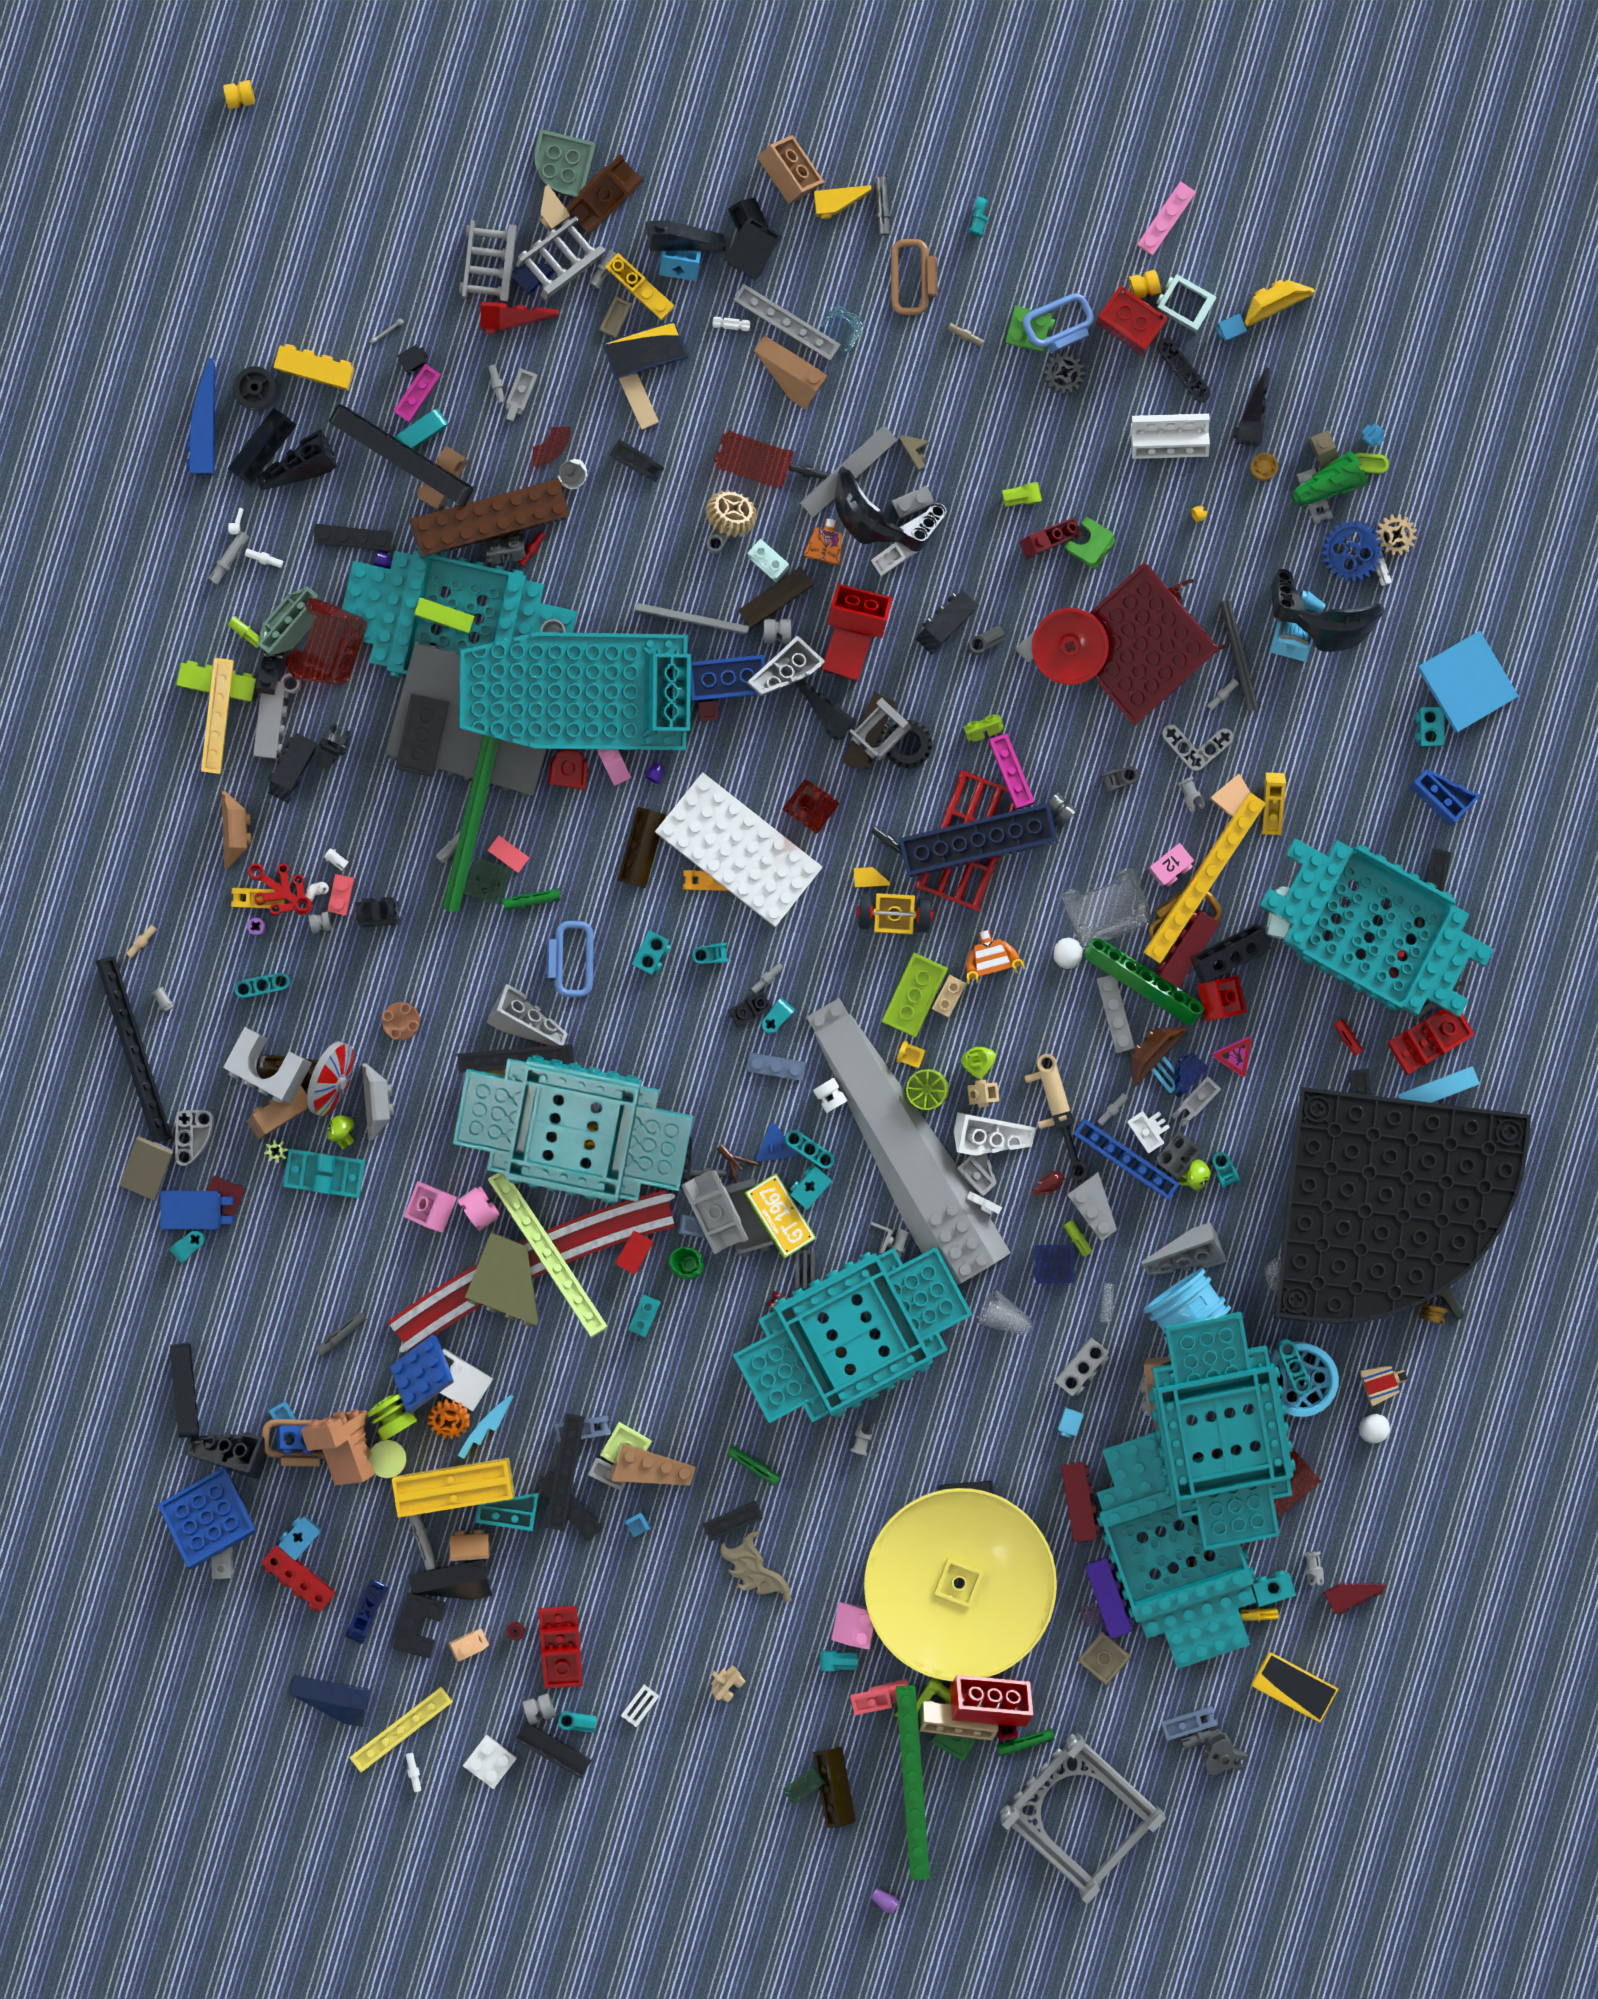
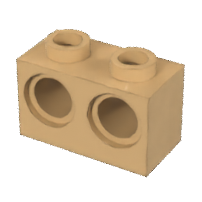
(949, 996)

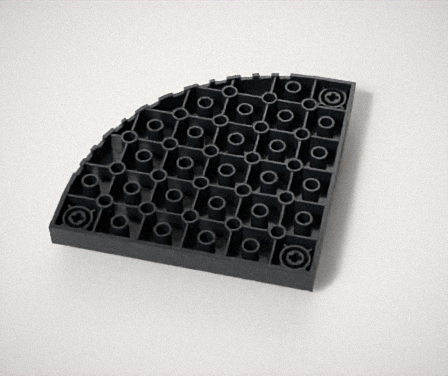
(1391, 1202)

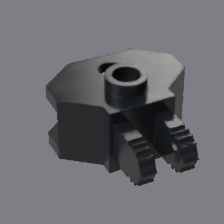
(333, 746)

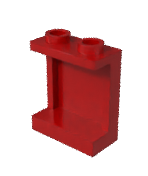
(846, 653)

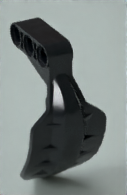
(869, 524)
(1331, 630)

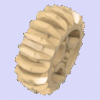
(731, 513)

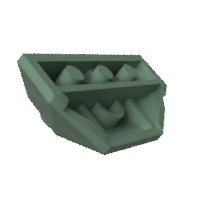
(287, 623)

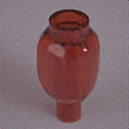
(1049, 1183)

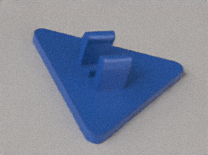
(774, 1146)

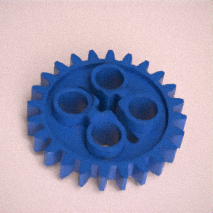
(1338, 561)

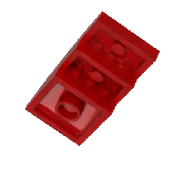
(1429, 1040)
(560, 1647)

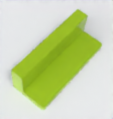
(444, 616)

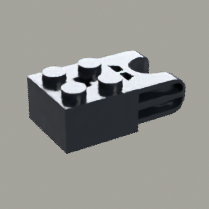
(377, 913)

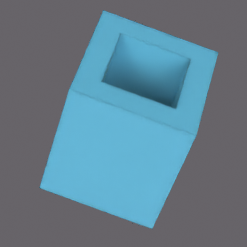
(1070, 1422)

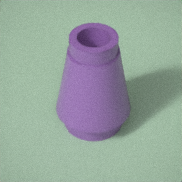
(885, 1901)

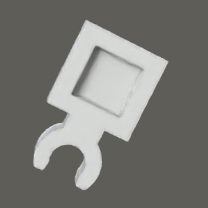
(987, 1205)

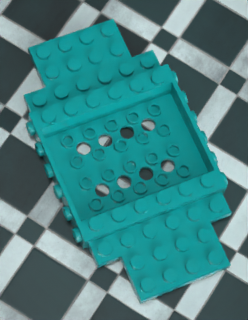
(391, 595)
(631, 1144)
(799, 1363)
(1207, 1374)
(1196, 1603)

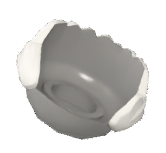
(572, 474)

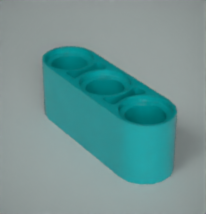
(423, 429)
(253, 985)
(799, 1148)
(1300, 1373)

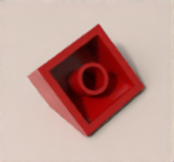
(1222, 998)

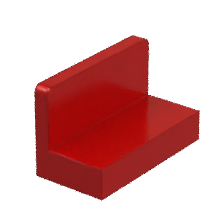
(634, 1252)

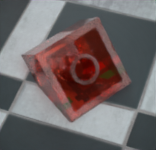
(811, 806)

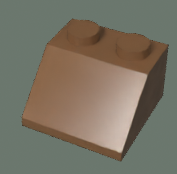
(470, 1546)

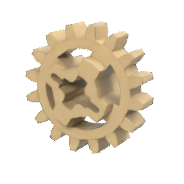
(1388, 530)

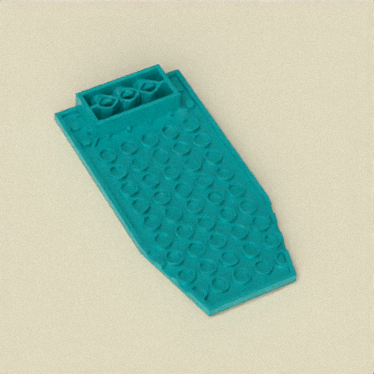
(579, 690)

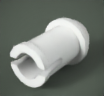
(336, 859)

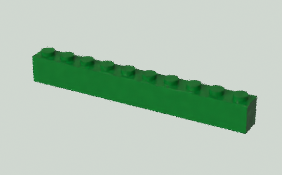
(912, 1782)

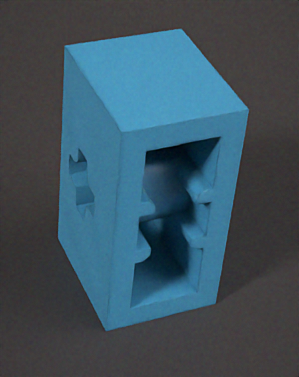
(680, 264)
(309, 1531)

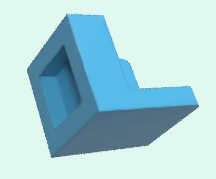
(637, 1524)

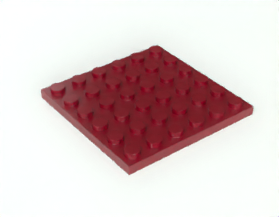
(1150, 644)

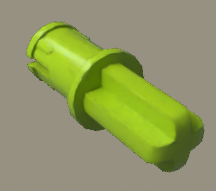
(244, 631)
(1077, 1238)

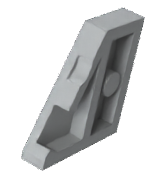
(978, 1173)

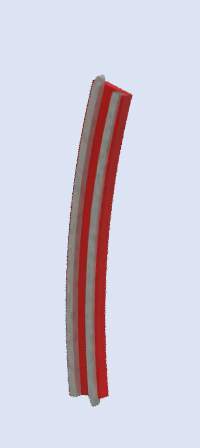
(571, 1239)

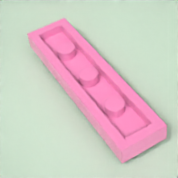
(1166, 218)

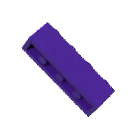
(1108, 1597)

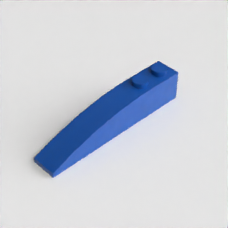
(203, 426)

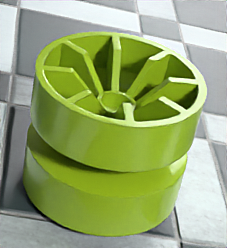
(927, 1089)

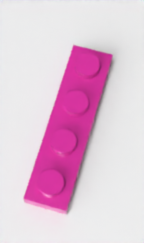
(1011, 771)

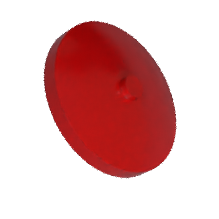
(1070, 646)

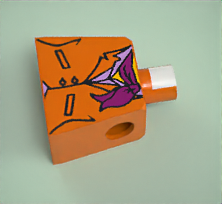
(825, 544)

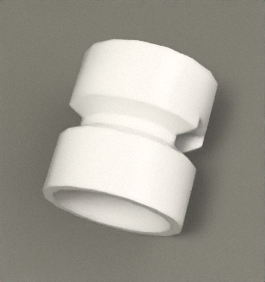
(826, 1089)

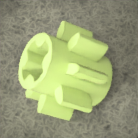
(281, 1150)

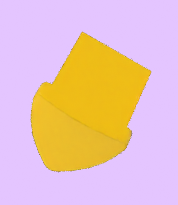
(910, 1054)

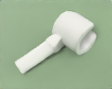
(234, 528)

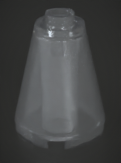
(1003, 1315)

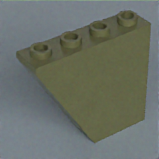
(505, 1281)

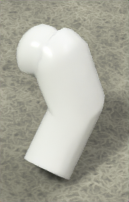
(316, 889)

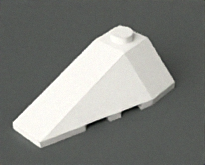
(984, 1135)

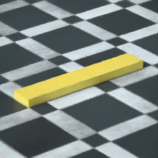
(401, 1729)

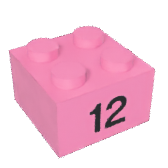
(1170, 865)

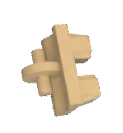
(724, 1681)

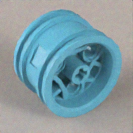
(1187, 1302)
(1329, 1383)

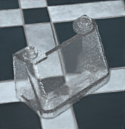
(1108, 909)

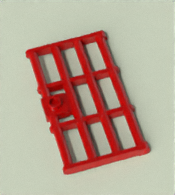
(950, 811)

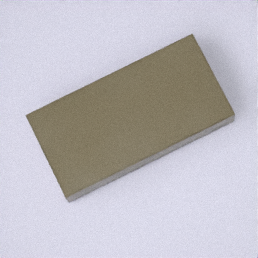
(615, 317)

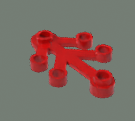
(281, 892)

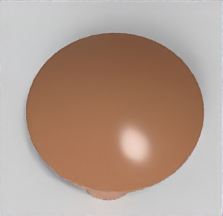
(401, 1021)

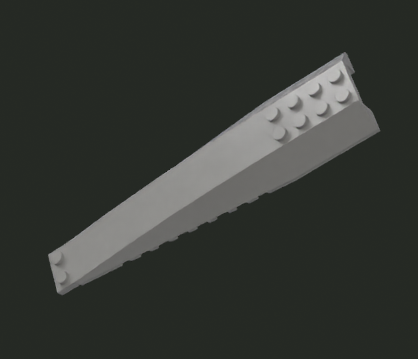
(907, 1151)

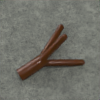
(732, 1160)

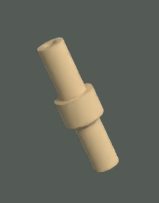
(141, 941)

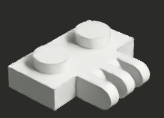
(1148, 1130)

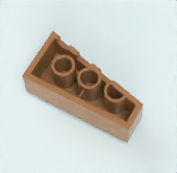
(647, 1467)

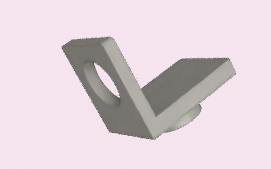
(888, 1239)

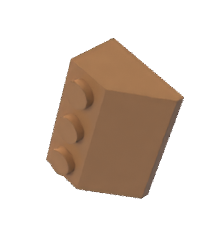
(790, 169)

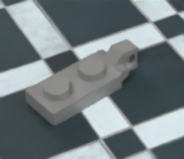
(520, 393)

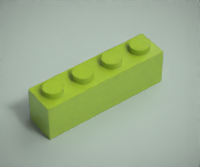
(199, 679)

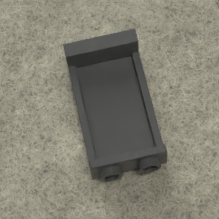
(755, 1231)

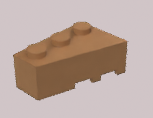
(451, 462)
(276, 1114)

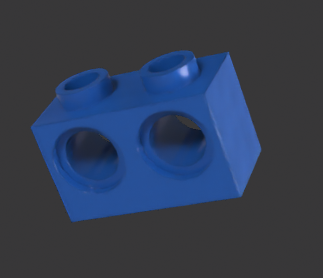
(297, 1440)

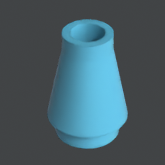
(1311, 602)

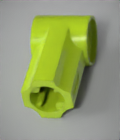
(1026, 494)

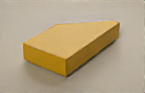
(869, 878)

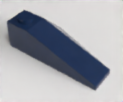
(337, 1700)

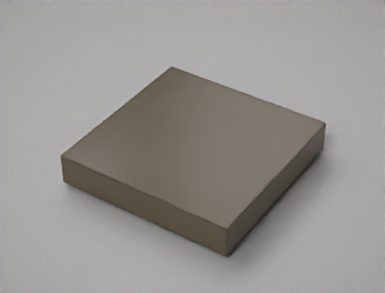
(1104, 1658)

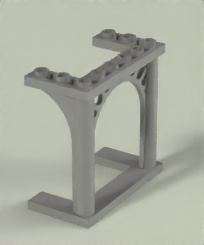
(1014, 1817)

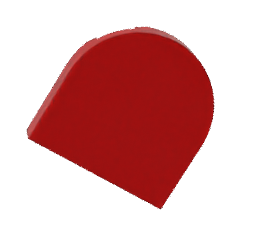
(568, 769)

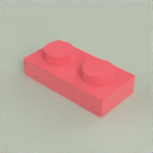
(341, 894)

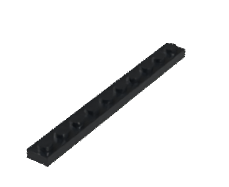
(133, 1049)

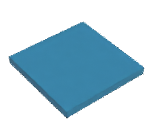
(1467, 681)

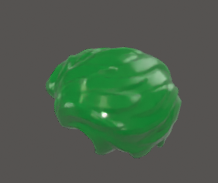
(686, 1263)

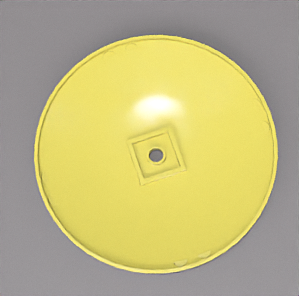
(968, 1628)

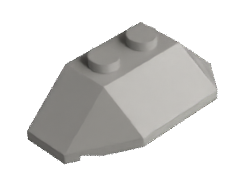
(376, 1101)

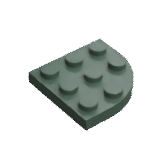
(563, 161)

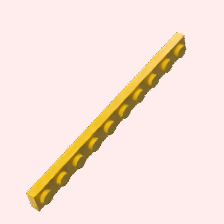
(1204, 877)

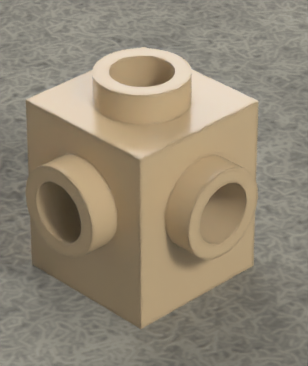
(979, 1094)

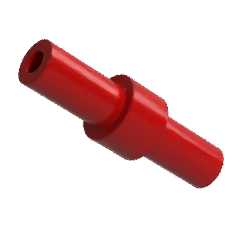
(532, 548)

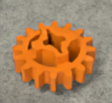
(448, 1420)

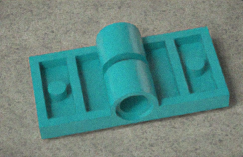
(324, 1173)

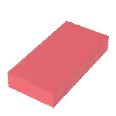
(508, 854)

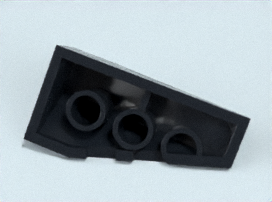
(681, 237)
(306, 462)
(238, 1453)
(459, 1580)

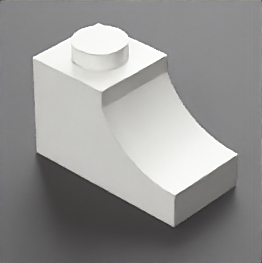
(892, 557)

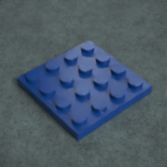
(207, 1518)

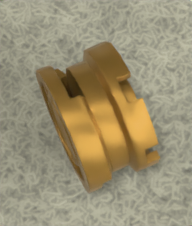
(1264, 466)
(1433, 1313)

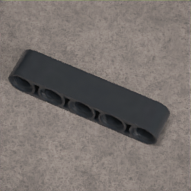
(184, 1390)

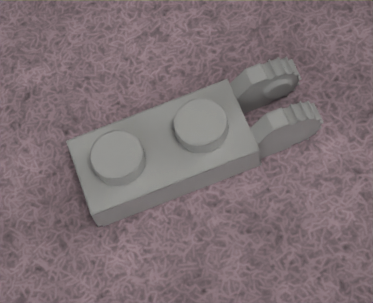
(1197, 1099)

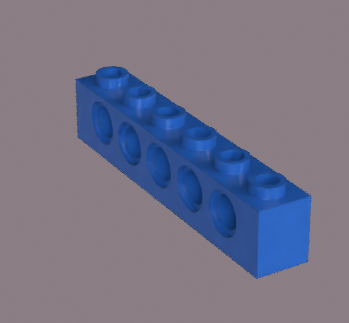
(1126, 1159)

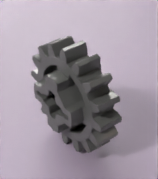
(1075, 368)

